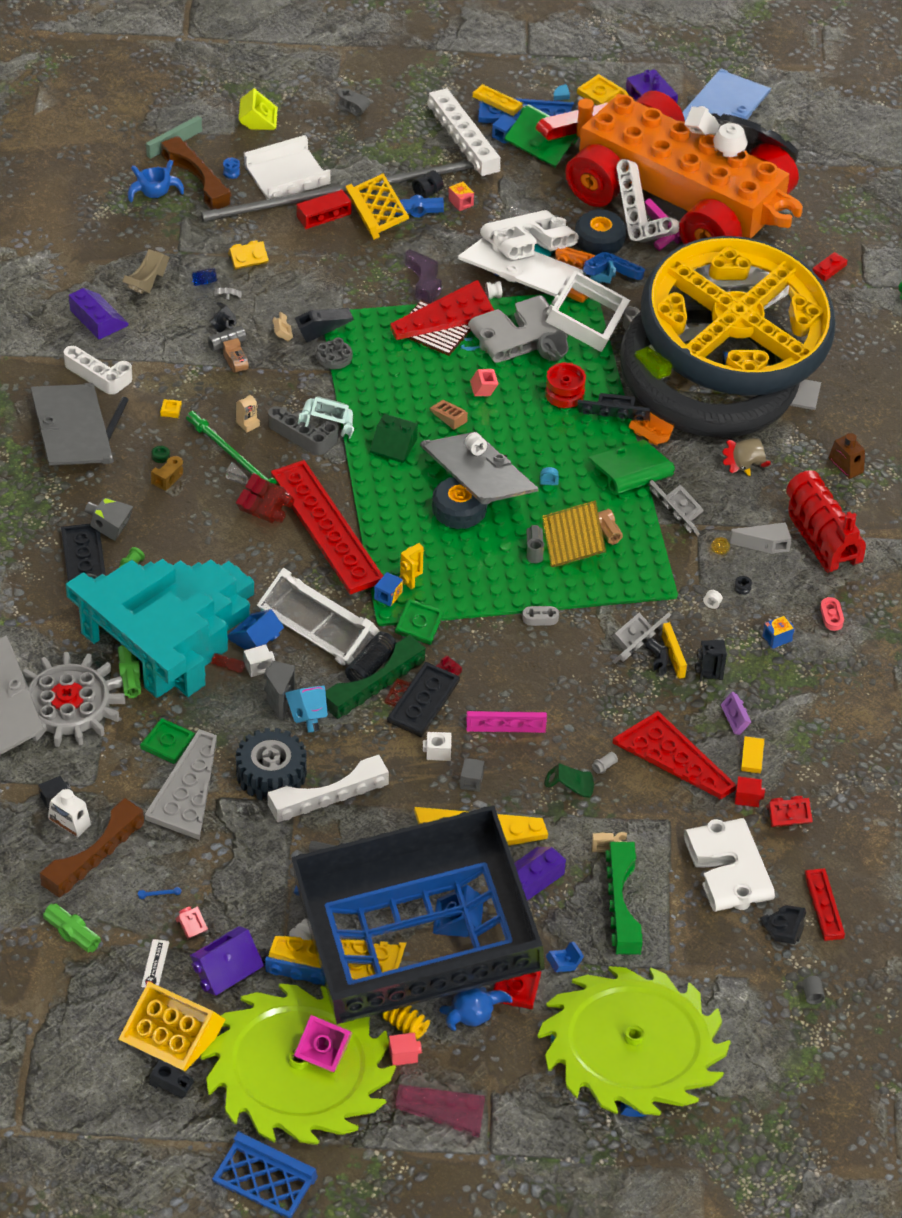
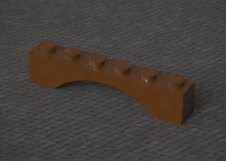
(215, 193)
(65, 873)

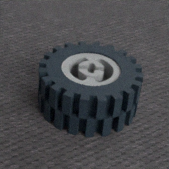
(270, 775)

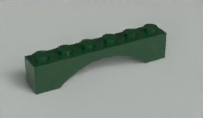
(346, 696)

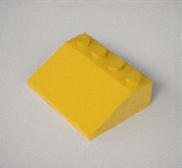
(171, 1027)

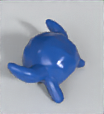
(154, 182)
(473, 1006)

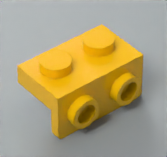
(248, 255)
(411, 564)

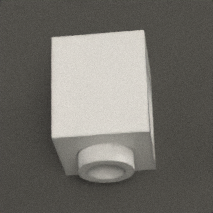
(257, 660)
(438, 746)

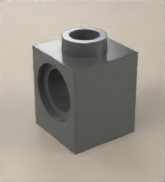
(472, 775)

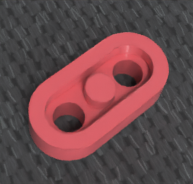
(834, 617)

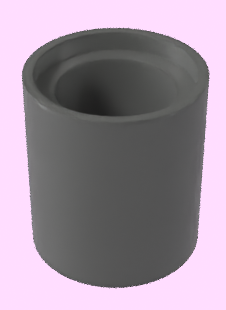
(813, 990)

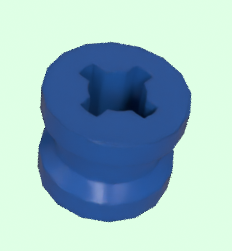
(231, 168)

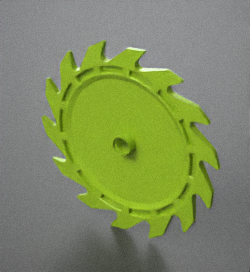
(634, 1040)
(278, 1091)

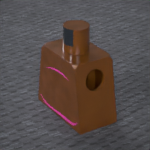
(848, 455)

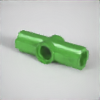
(129, 672)
(71, 927)

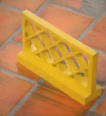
(359, 201)

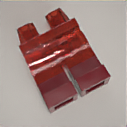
(264, 499)

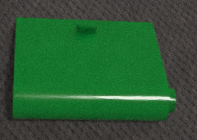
(526, 137)
(632, 466)

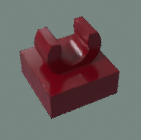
(450, 665)

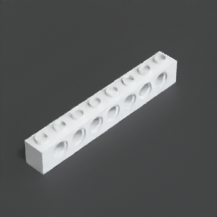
(464, 132)

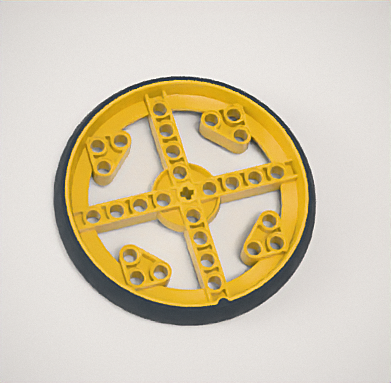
(738, 315)

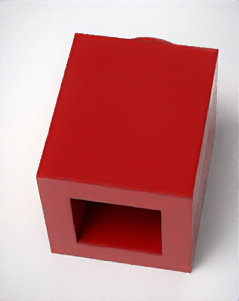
(749, 792)

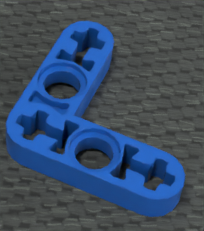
(600, 263)

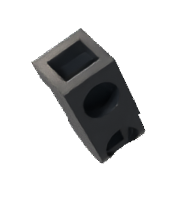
(170, 1079)

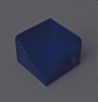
(204, 276)

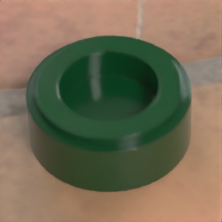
(160, 454)

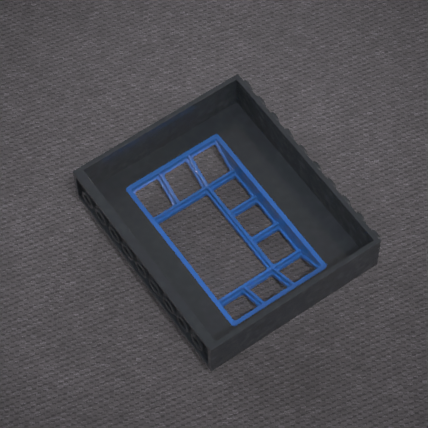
(409, 867)

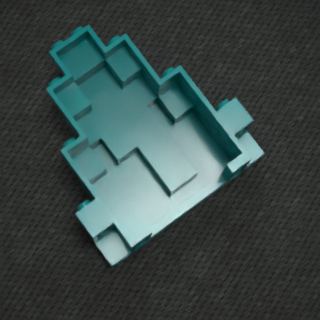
(166, 616)

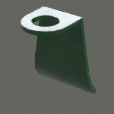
(576, 780)

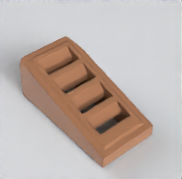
(460, 418)

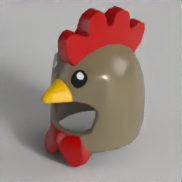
(743, 454)

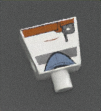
(69, 812)

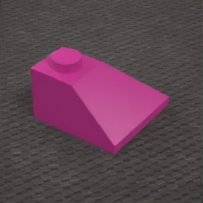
(323, 1043)

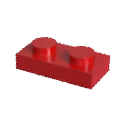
(830, 266)

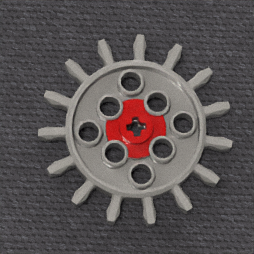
(68, 700)

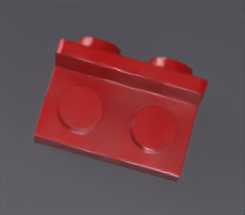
(789, 812)

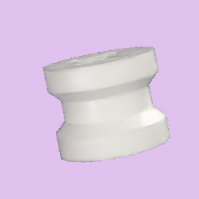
(493, 290)
(476, 444)

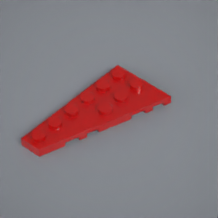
(670, 750)

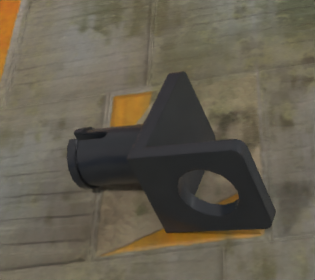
(223, 318)

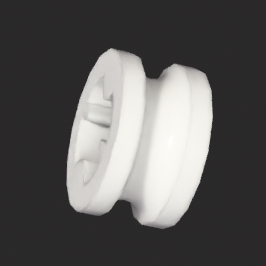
(712, 599)

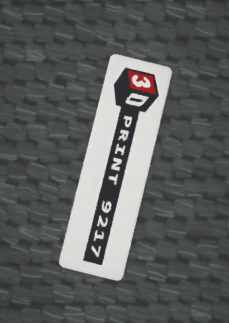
(155, 962)

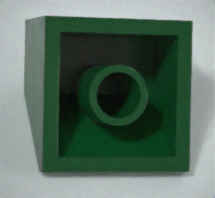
(394, 438)

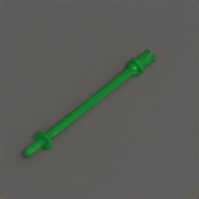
(201, 425)

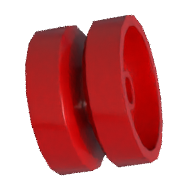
(565, 385)

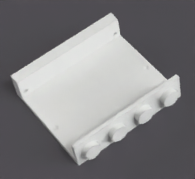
(285, 168)

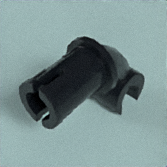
(662, 655)

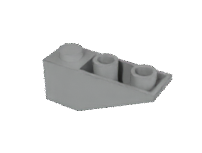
(764, 538)

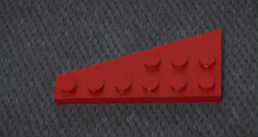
(445, 313)

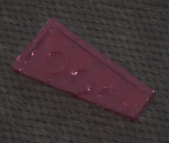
(454, 1108)

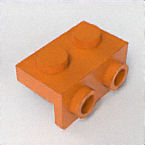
(572, 257)
(655, 430)

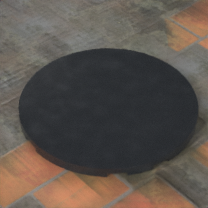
(758, 135)

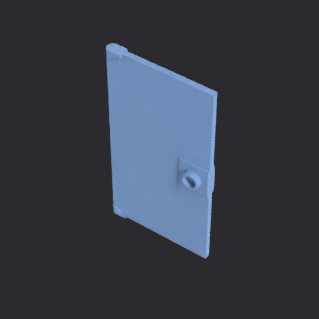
(729, 95)

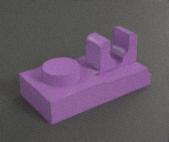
(735, 713)

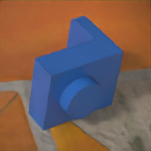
(565, 959)

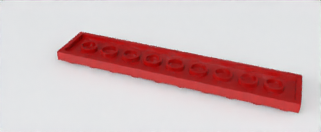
(328, 527)

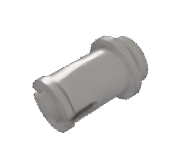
(605, 762)

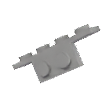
(682, 504)
(633, 633)

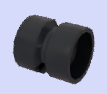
(428, 184)

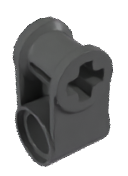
(354, 103)

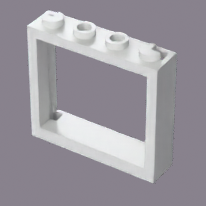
(596, 292)

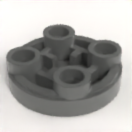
(334, 354)

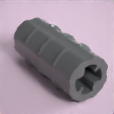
(216, 341)

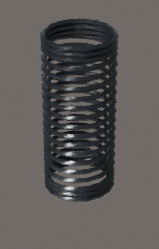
(380, 646)

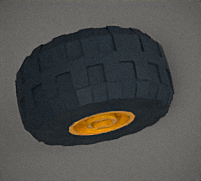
(600, 232)
(456, 505)

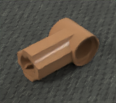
(609, 527)

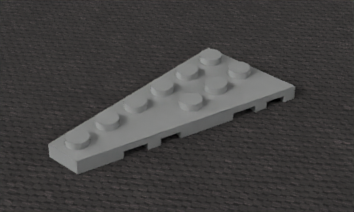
(184, 794)

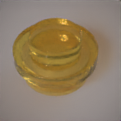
(720, 546)

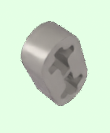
(540, 615)

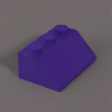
(96, 313)
(539, 869)

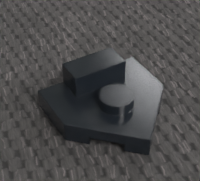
(785, 924)

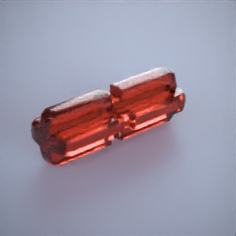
(232, 664)

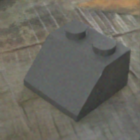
(279, 680)

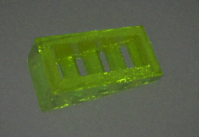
(654, 362)

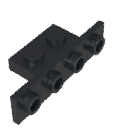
(614, 406)

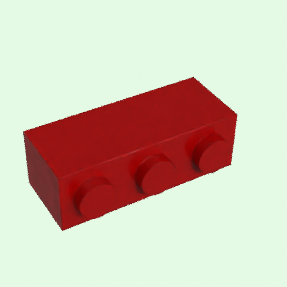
(324, 209)

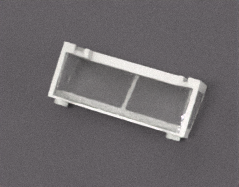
(318, 618)

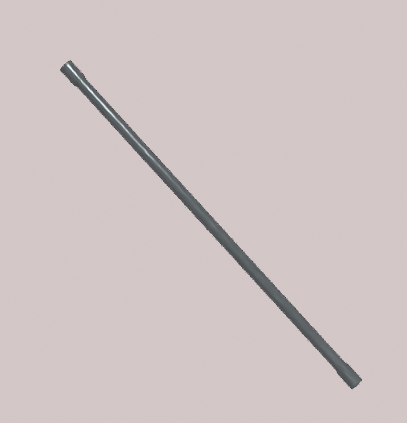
(217, 213)

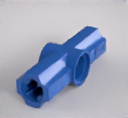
(420, 206)

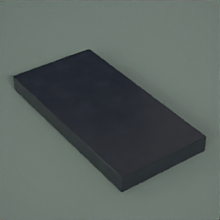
(82, 550)
(423, 699)

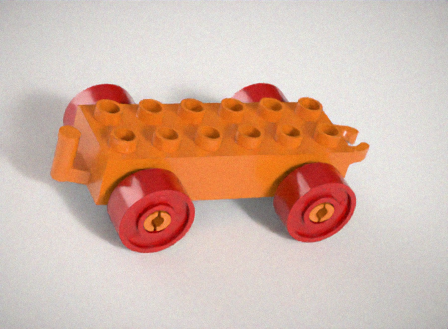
(681, 167)

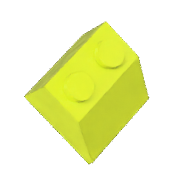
(257, 111)

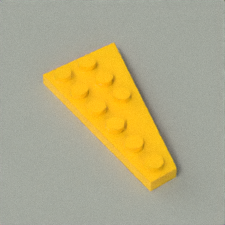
(515, 828)
(303, 952)

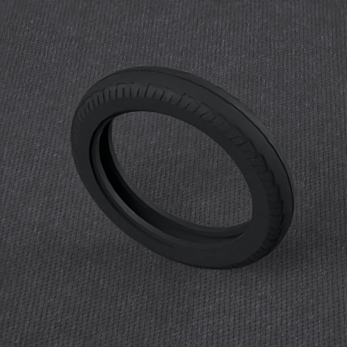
(690, 414)

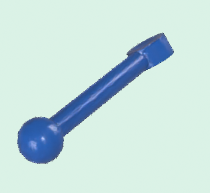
(142, 894)

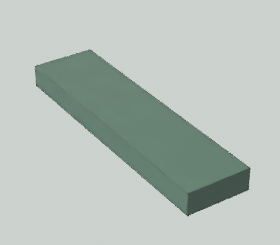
(184, 131)

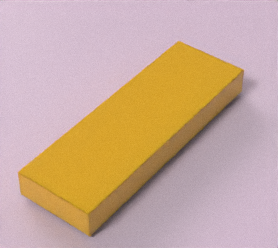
(497, 100)
(674, 650)

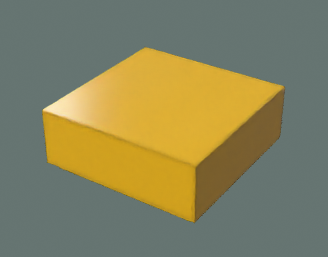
(171, 408)

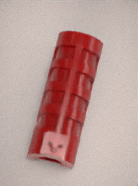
(822, 523)

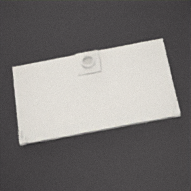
(533, 271)

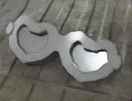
(228, 291)

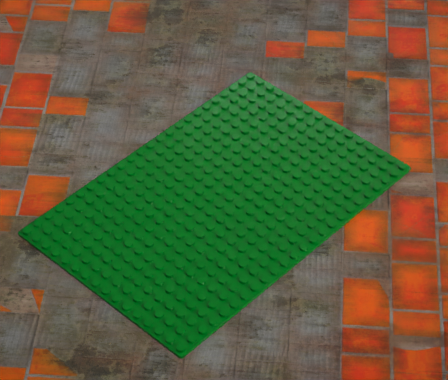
(486, 566)

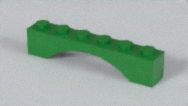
(627, 931)

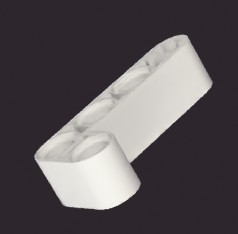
(92, 370)

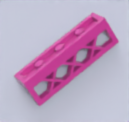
(506, 721)

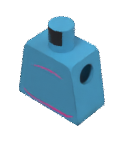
(308, 706)

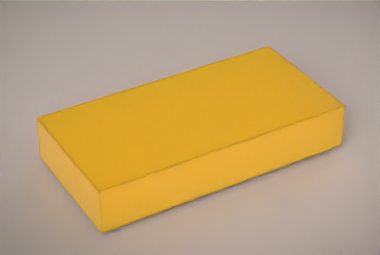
(752, 754)

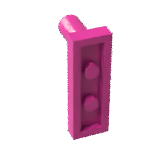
(656, 213)

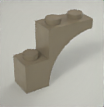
(144, 276)

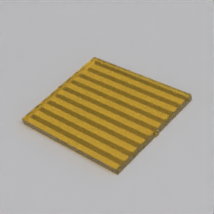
(573, 534)

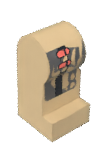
(247, 414)

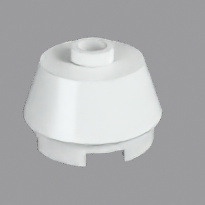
(730, 140)

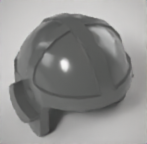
(553, 345)

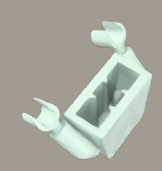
(329, 410)

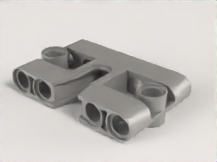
(503, 338)

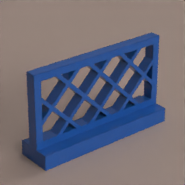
(277, 1161)

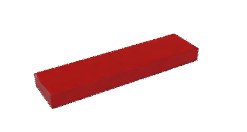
(824, 904)

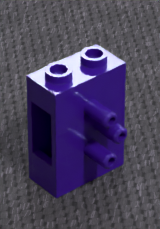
(648, 81)
(226, 961)

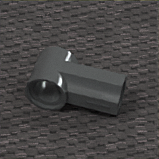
(535, 544)

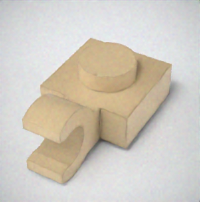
(281, 327)
(602, 840)

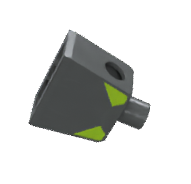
(109, 516)

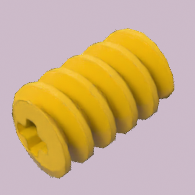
(407, 1021)

